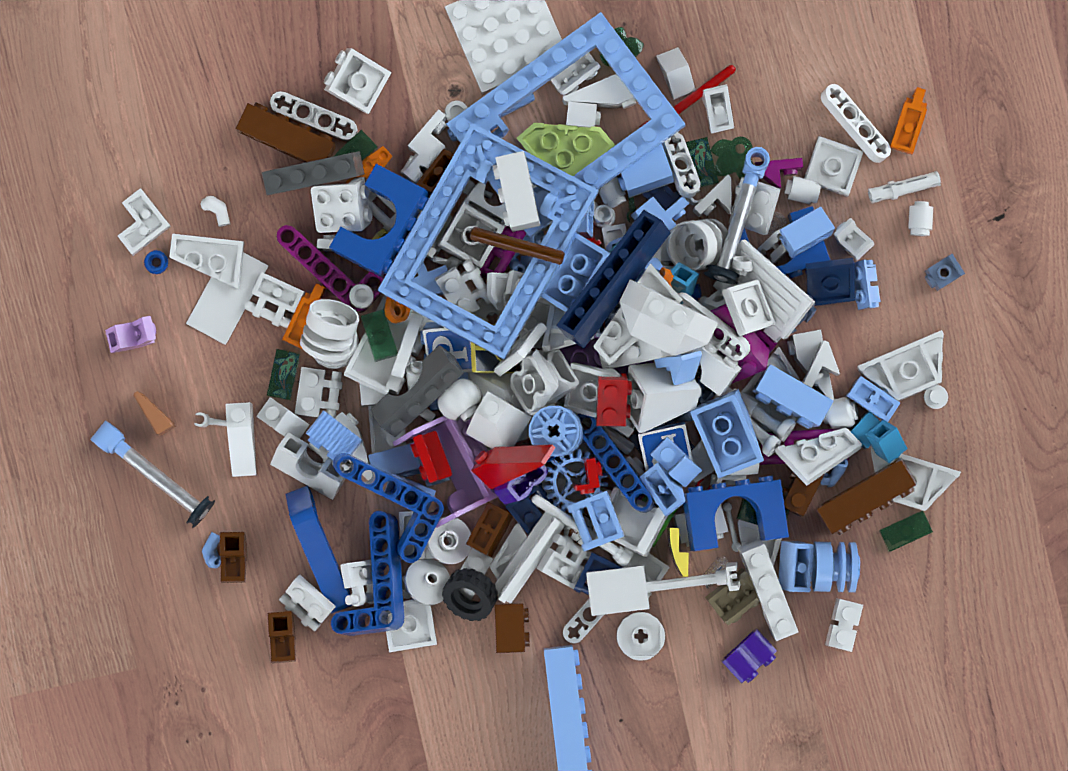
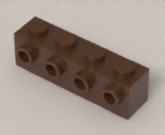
(284, 136)

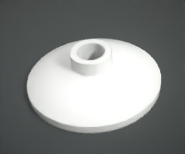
(457, 535)
(419, 585)

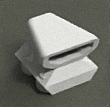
(542, 380)

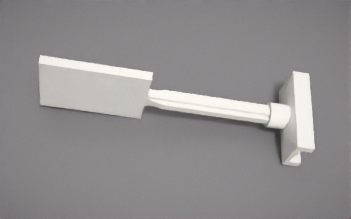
(628, 590)

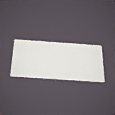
(223, 305)

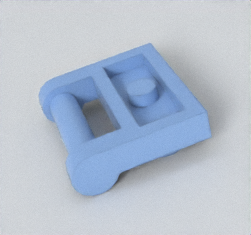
(603, 519)

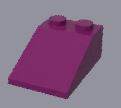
(758, 356)

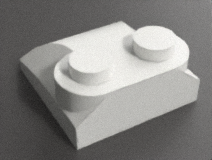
(584, 397)

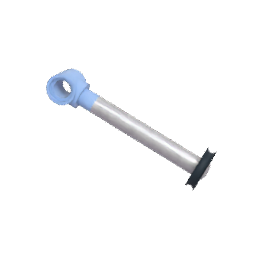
(753, 173)
(112, 441)

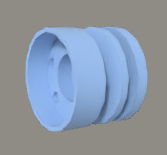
(569, 427)
(835, 567)

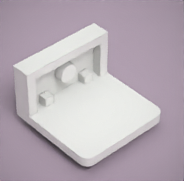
(341, 206)

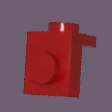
(593, 471)

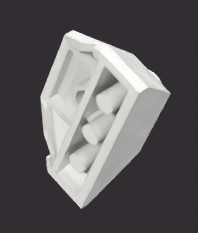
(664, 321)

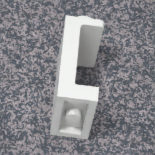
(638, 528)

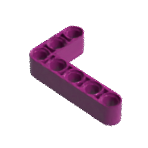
(317, 258)

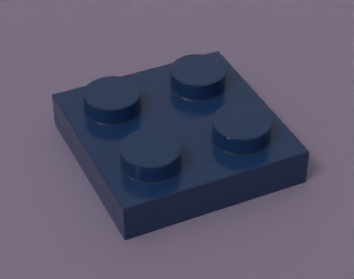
(831, 281)

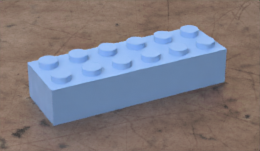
(567, 708)

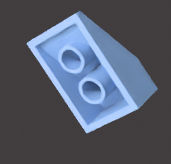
(727, 433)

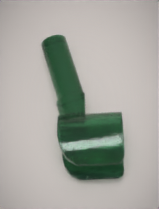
(632, 208)

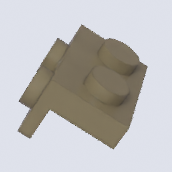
(733, 604)

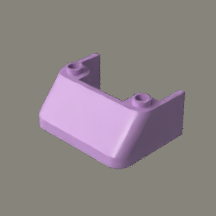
(460, 454)

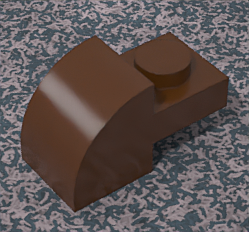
(233, 557)
(282, 637)

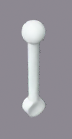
(727, 508)

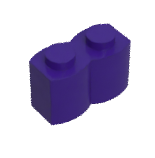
(521, 486)
(749, 656)

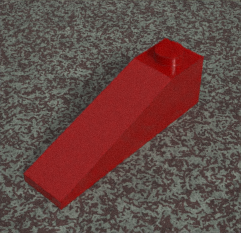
(508, 463)

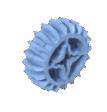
(567, 490)

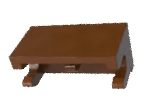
(489, 529)

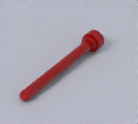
(697, 94)

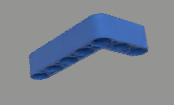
(617, 474)
(397, 495)
(316, 546)
(381, 583)

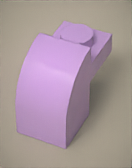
(131, 335)

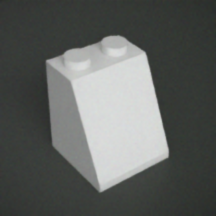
(656, 397)

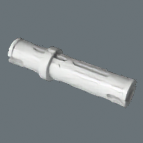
(899, 188)

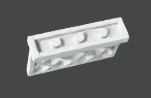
(527, 557)

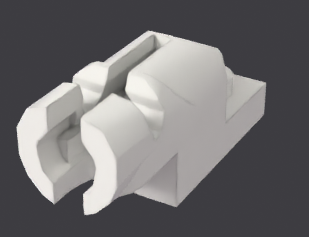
(425, 148)

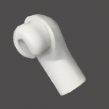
(218, 207)

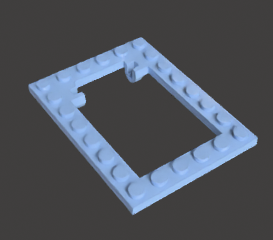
(598, 34)
(475, 160)

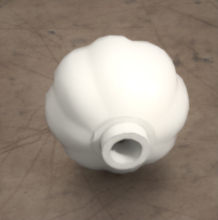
(460, 400)

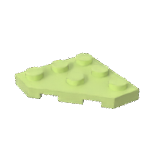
(565, 145)

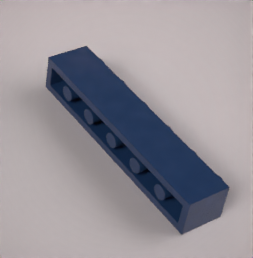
(612, 278)

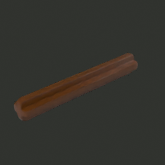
(517, 245)

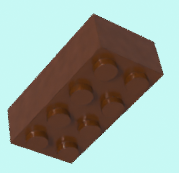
(866, 496)

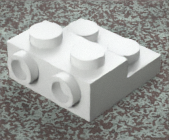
(356, 80)

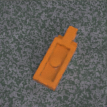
(909, 123)
(298, 321)

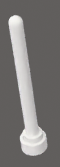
(621, 554)

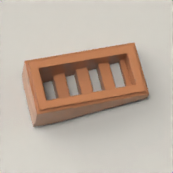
(157, 419)

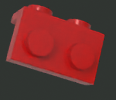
(612, 400)
(432, 456)

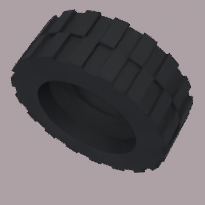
(475, 582)

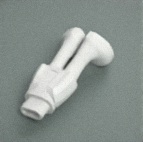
(780, 429)

